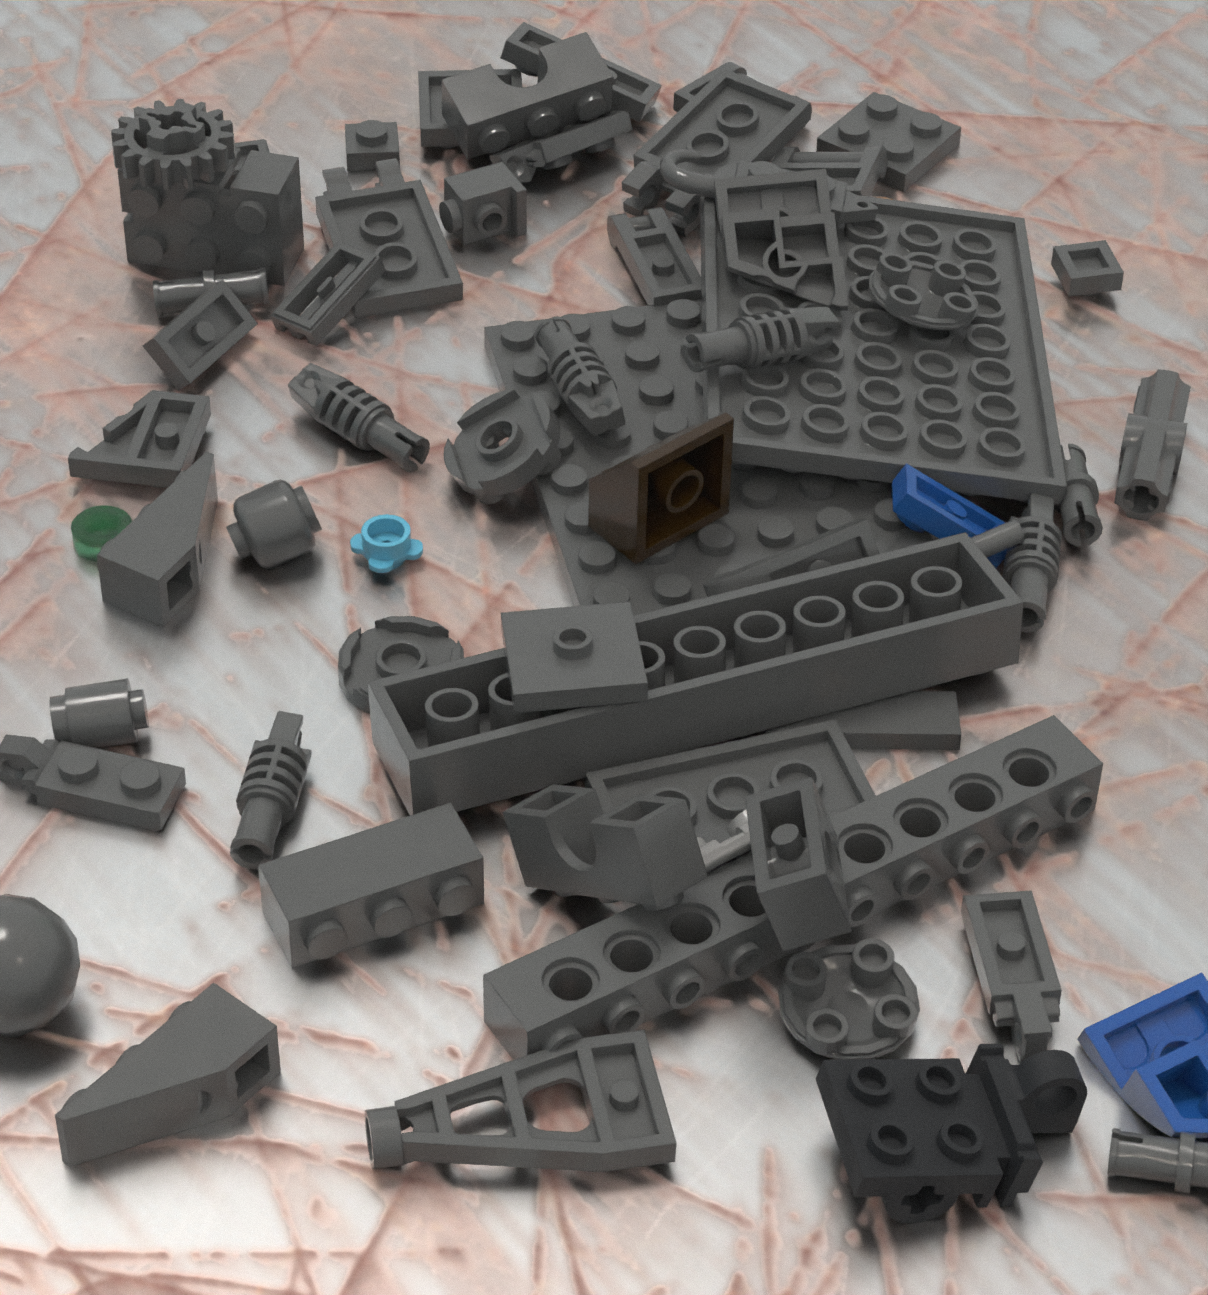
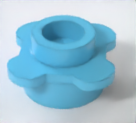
(386, 543)

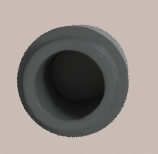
(99, 714)

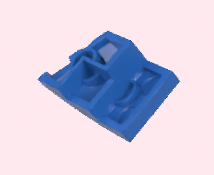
(1159, 1056)

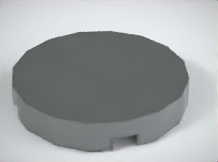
(390, 649)

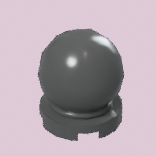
(35, 965)

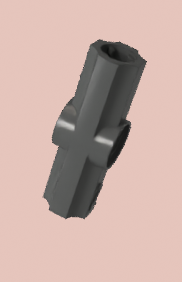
(1152, 445)

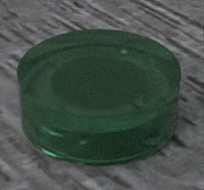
(95, 527)

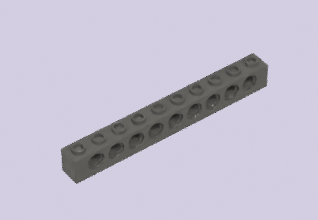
(719, 933)

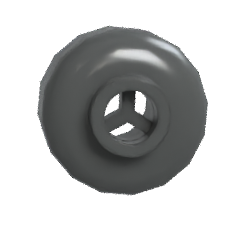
(274, 524)

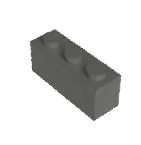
(371, 884)

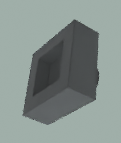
(370, 143)
(1087, 268)

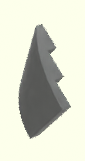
(783, 234)

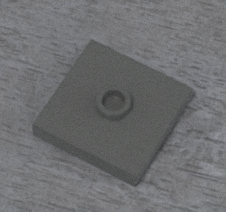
(573, 657)

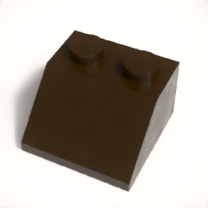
(665, 490)

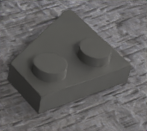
(148, 442)

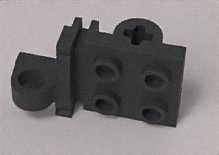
(932, 1132)

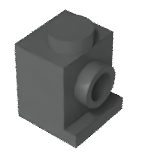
(484, 204)

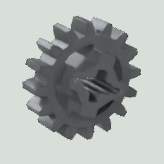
(173, 144)

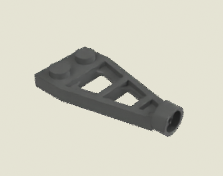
(619, 1093)

